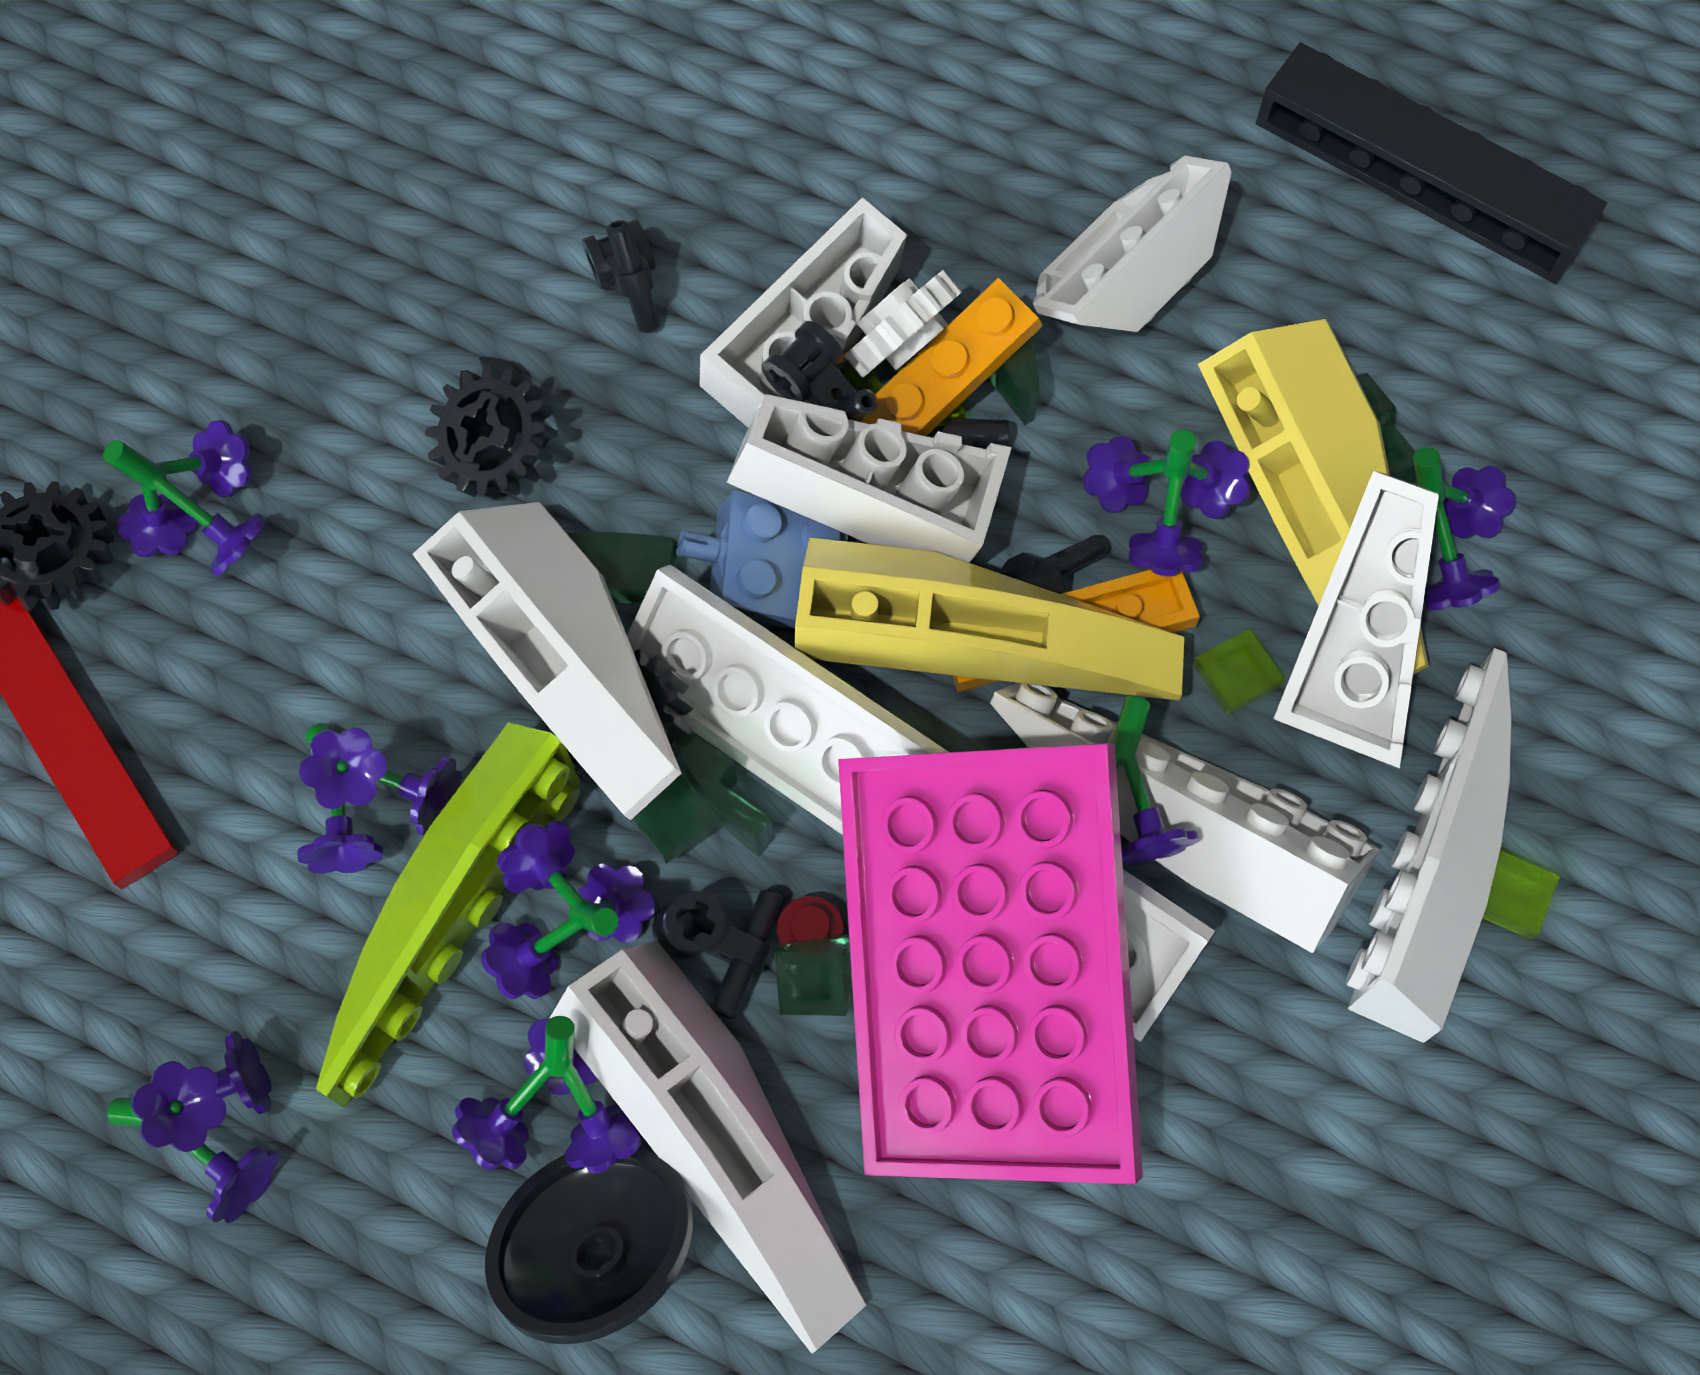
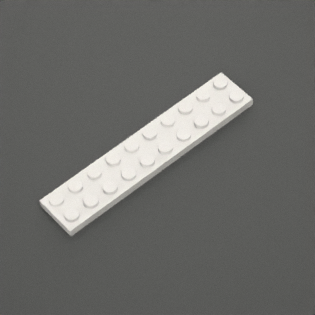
(797, 719)

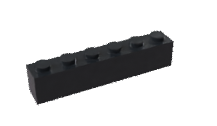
(1429, 162)

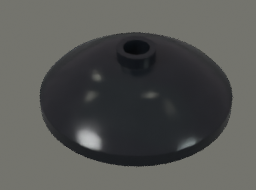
(570, 1223)

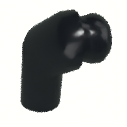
(979, 432)

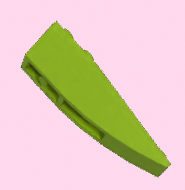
(442, 898)

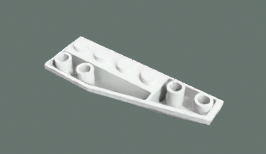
(558, 641)
(1255, 843)
(1444, 866)
(708, 1118)

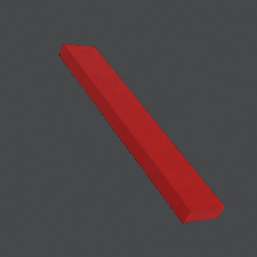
(77, 752)

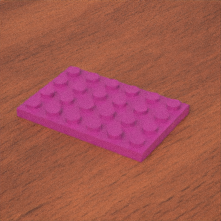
(991, 965)

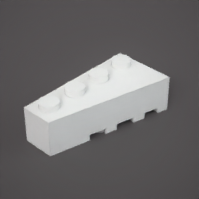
(827, 285)
(871, 477)
(1364, 637)

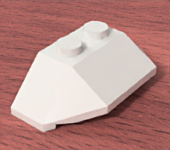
(1138, 249)

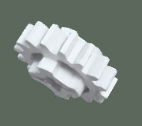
(902, 323)

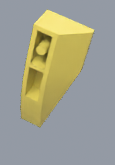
(1305, 436)
(968, 621)

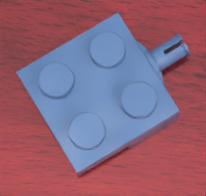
(757, 556)

